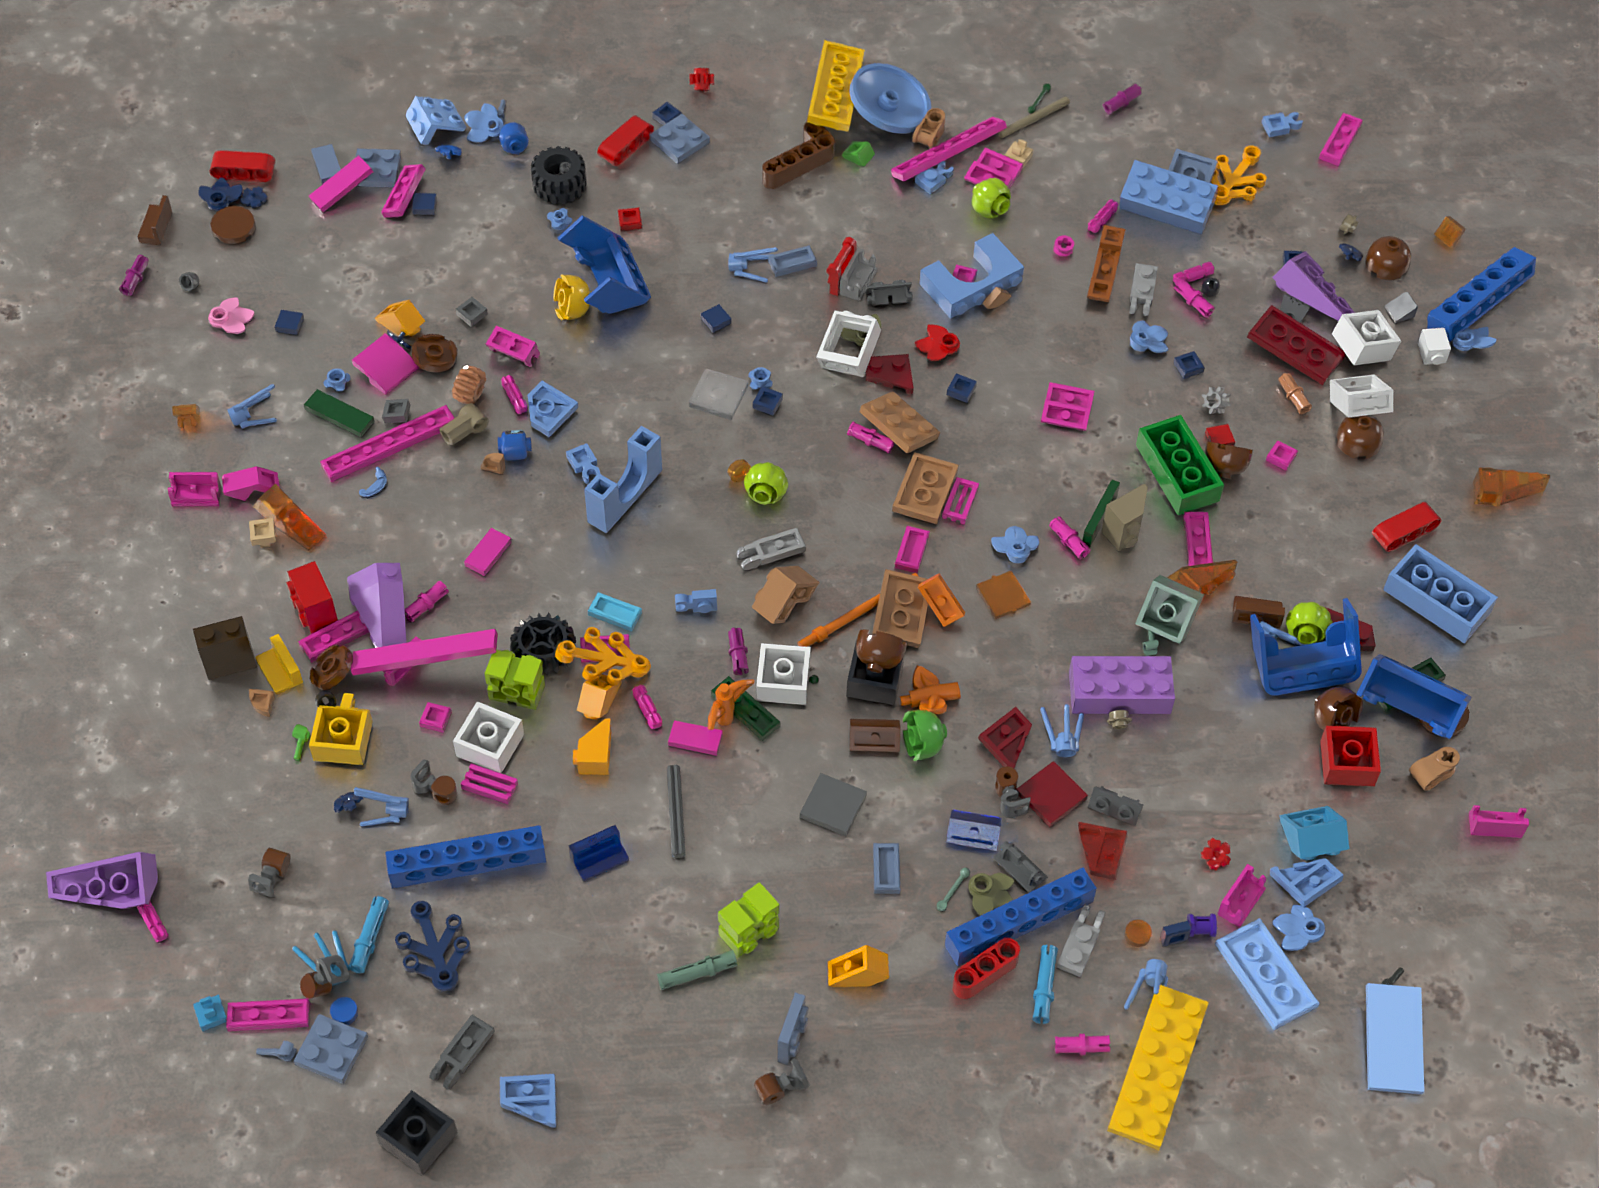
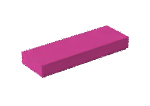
(1340, 139)
(340, 183)
(403, 191)
(1197, 538)
(337, 633)
(268, 1014)

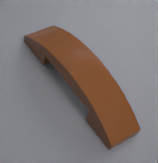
(1106, 263)

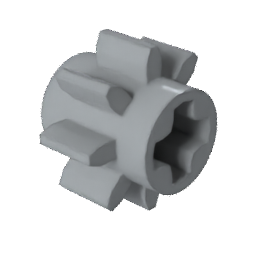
(1212, 404)

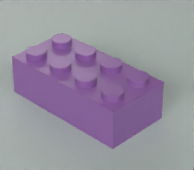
(1121, 683)

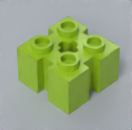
(515, 679)
(749, 920)

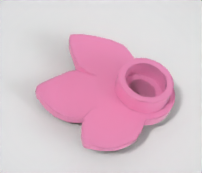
(230, 316)

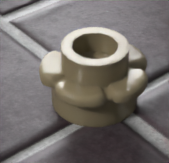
(1349, 224)
(1119, 719)

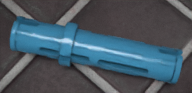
(365, 944)
(1043, 994)

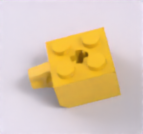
(341, 733)

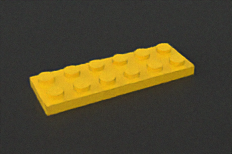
(831, 94)
(1158, 1067)

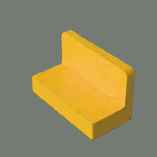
(279, 666)

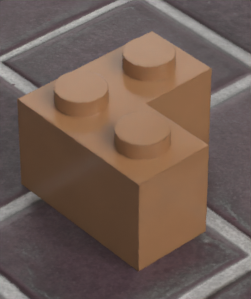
(782, 591)

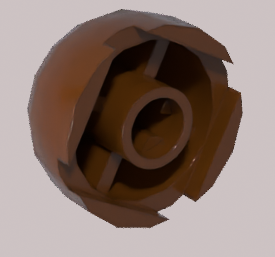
(1388, 258)
(1360, 436)
(1228, 458)
(879, 650)
(1337, 708)

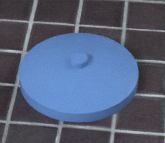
(889, 98)

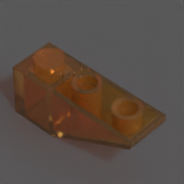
(1504, 486)
(289, 517)
(1205, 577)

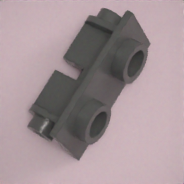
(881, 291)
(1115, 806)
(1019, 866)

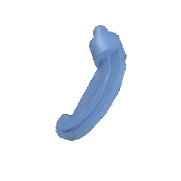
(377, 486)

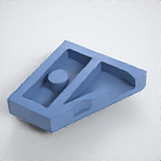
(1307, 880)
(530, 1097)

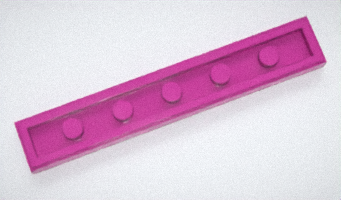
(948, 148)
(386, 444)
(424, 652)

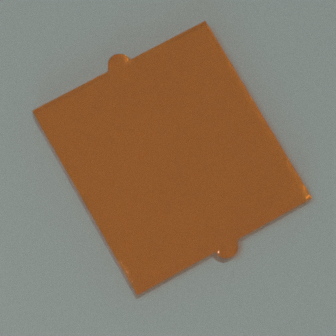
(1003, 594)

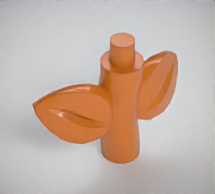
(929, 692)
(723, 708)

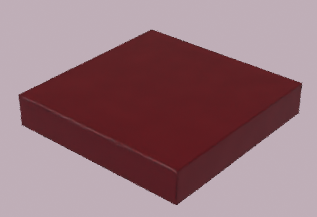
(1052, 794)

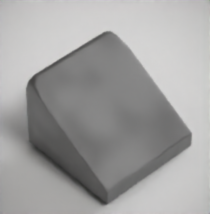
(1402, 308)

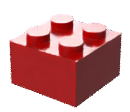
(311, 597)
(1350, 756)

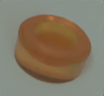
(738, 470)
(1138, 933)

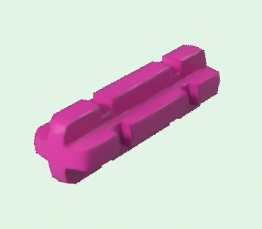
(1103, 216)
(1194, 273)
(514, 394)
(647, 707)
(153, 922)

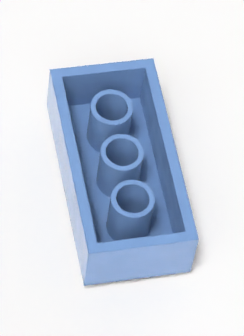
(1168, 197)
(1440, 593)

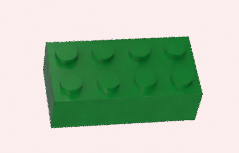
(1179, 464)

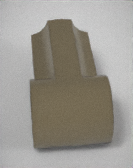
(469, 420)

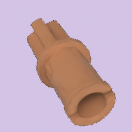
(1295, 393)

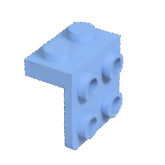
(431, 114)

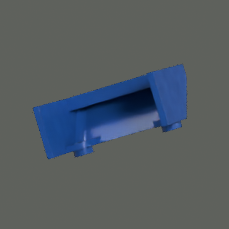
(612, 265)
(1313, 664)
(1414, 694)

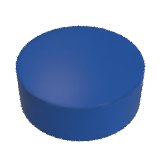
(344, 1010)

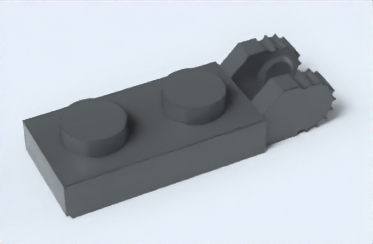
(462, 1050)

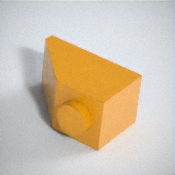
(401, 318)
(597, 697)
(594, 750)
(858, 968)

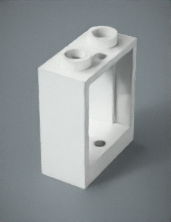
(845, 363)
(1365, 397)

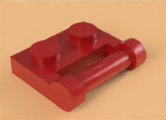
(839, 265)

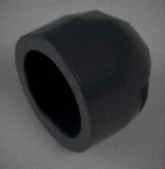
(1209, 291)
(331, 698)

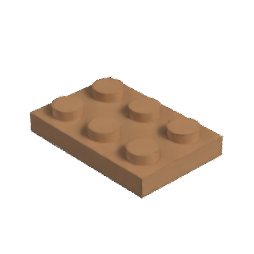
(899, 422)
(925, 488)
(901, 607)

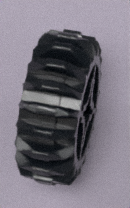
(544, 634)

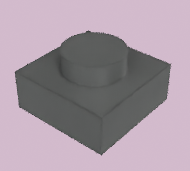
(471, 311)
(396, 411)

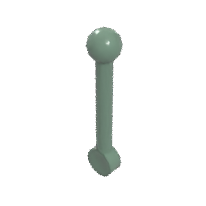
(942, 904)

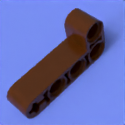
(814, 152)

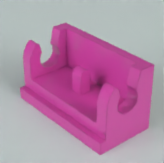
(513, 345)
(194, 489)
(1498, 823)
(1242, 897)

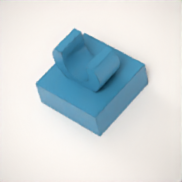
(210, 1012)

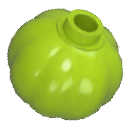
(991, 195)
(762, 481)
(1308, 622)

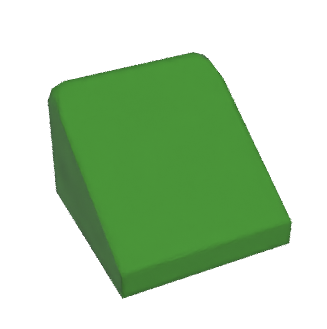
(859, 153)

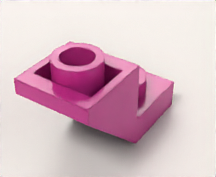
(244, 482)

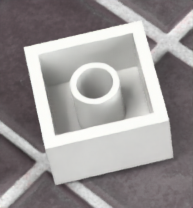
(1366, 337)
(783, 674)
(488, 737)

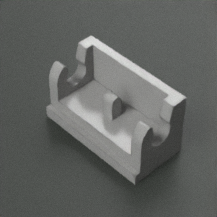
(858, 275)

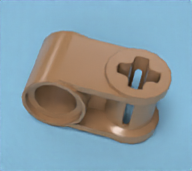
(930, 128)
(1435, 768)

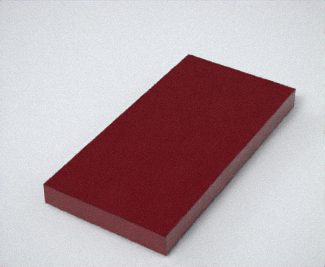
(1296, 344)

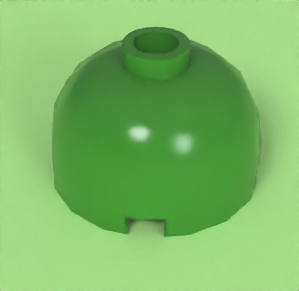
(924, 734)

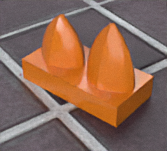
(941, 600)

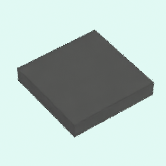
(833, 804)

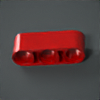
(625, 140)
(242, 166)
(1406, 526)
(992, 958)

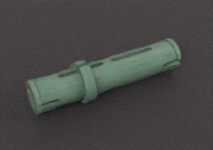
(702, 968)

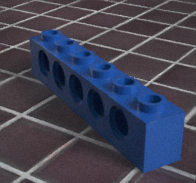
(1483, 292)
(465, 856)
(1020, 916)

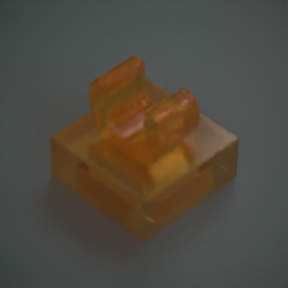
(1450, 231)
(186, 411)

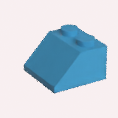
(1315, 832)

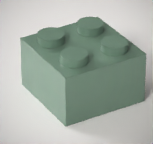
(1169, 609)

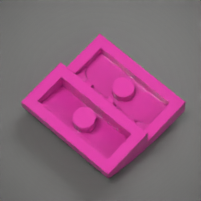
(993, 165)
(385, 363)
(1067, 406)

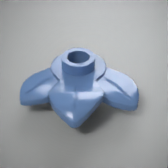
(480, 123)
(1148, 337)
(1473, 338)
(1015, 544)
(1296, 927)

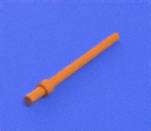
(821, 633)

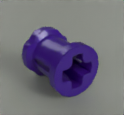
(1202, 925)

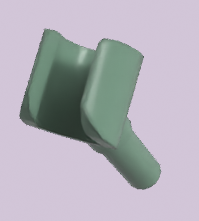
(1150, 647)

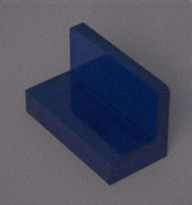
(974, 830)
(598, 853)

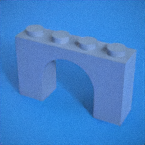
(958, 296)
(610, 500)

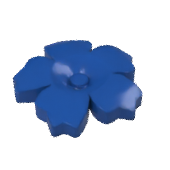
(448, 150)

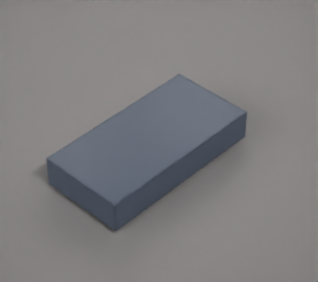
(325, 162)
(792, 261)
(886, 868)

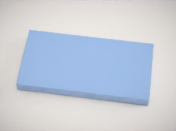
(1267, 974)
(1394, 1038)

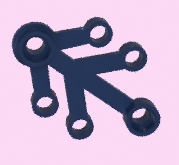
(435, 949)

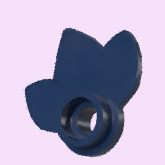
(220, 194)

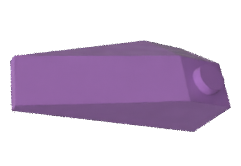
(1304, 280)
(380, 602)
(109, 882)

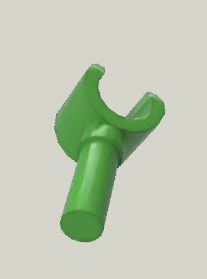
(303, 735)

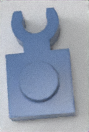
(1279, 124)
(933, 178)
(583, 461)
(699, 601)

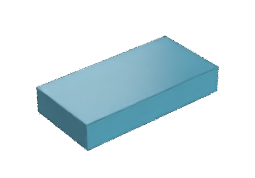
(615, 611)

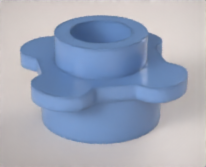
(559, 219)
(760, 373)
(337, 379)

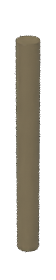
(1034, 117)

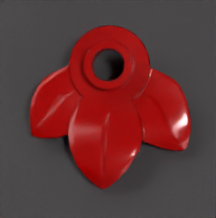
(939, 343)

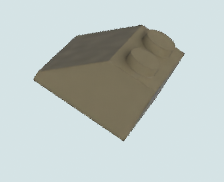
(1124, 518)

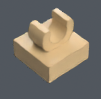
(1020, 152)
(262, 532)

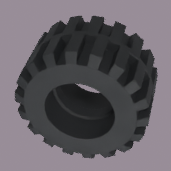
(558, 187)

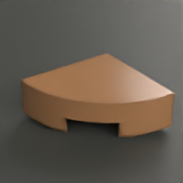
(996, 298)
(494, 462)
(262, 701)

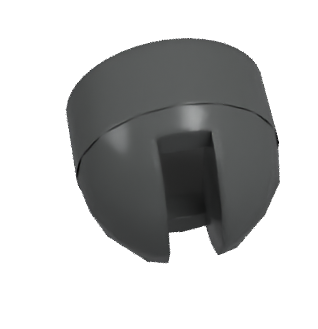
(187, 279)

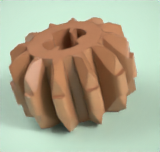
(469, 385)

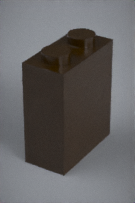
(224, 647)

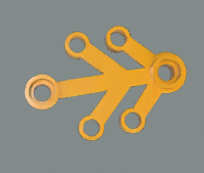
(1224, 193)
(633, 664)

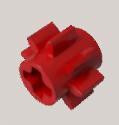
(701, 79)

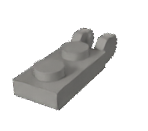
(1143, 287)
(771, 549)
(1080, 943)

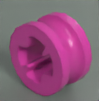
(1063, 240)

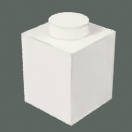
(1434, 346)

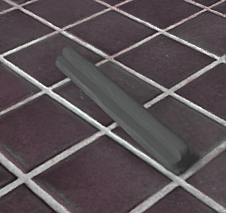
(675, 811)

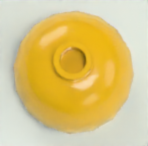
(570, 294)

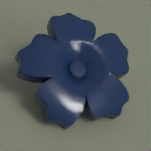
(253, 197)
(1350, 251)
(399, 339)
(346, 802)

